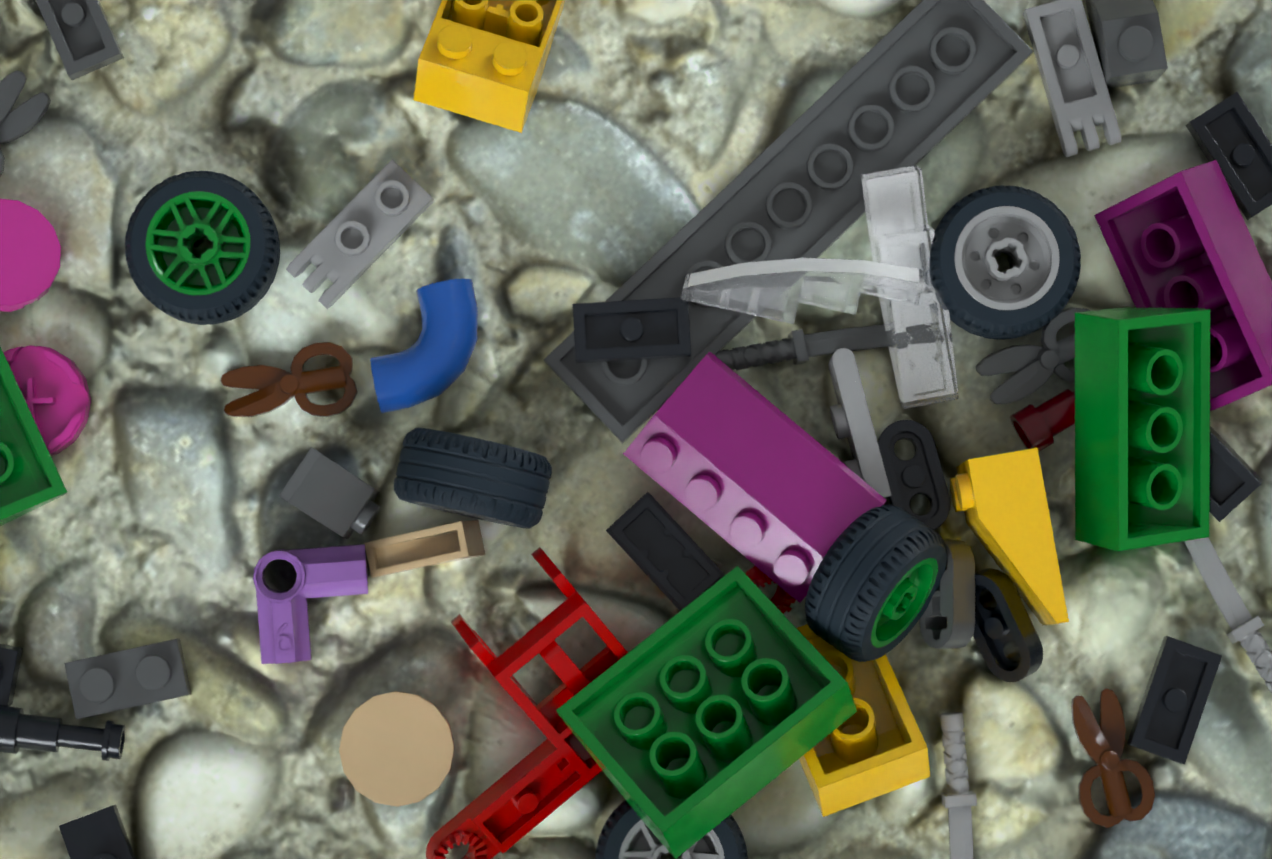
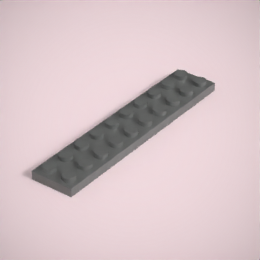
(807, 187)

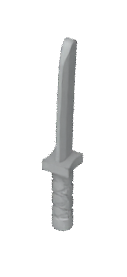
(1232, 607)
(958, 798)

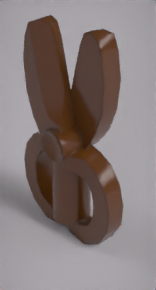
(280, 386)
(1105, 748)

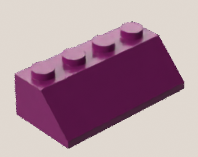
(1191, 249)
(751, 474)

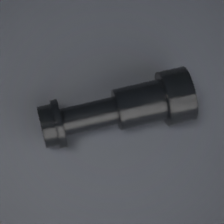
(50, 734)

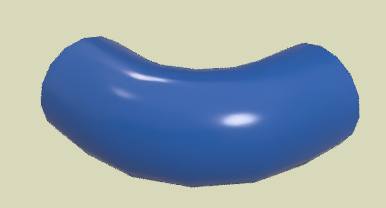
(439, 353)

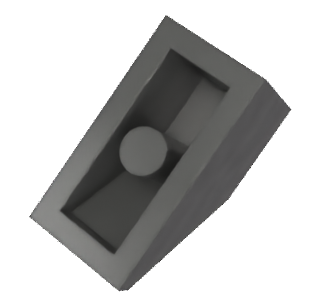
(1127, 41)
(331, 495)

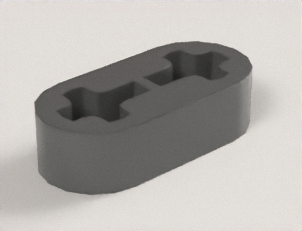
(952, 601)

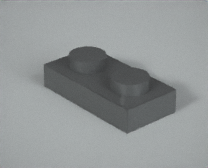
(80, 35)
(127, 678)

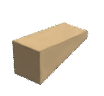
(425, 548)

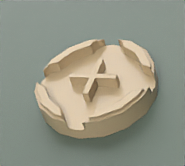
(396, 748)

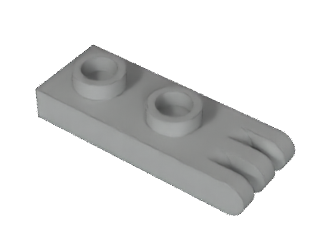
(1071, 74)
(361, 232)
(853, 421)

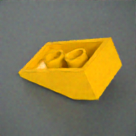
(1011, 519)
(873, 748)

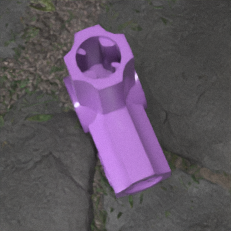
(284, 615)

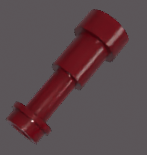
(1040, 424)

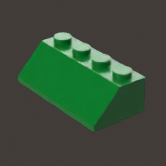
(1142, 426)

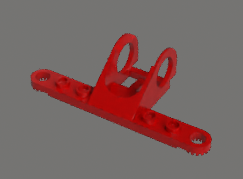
(561, 762)

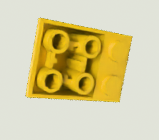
(487, 58)

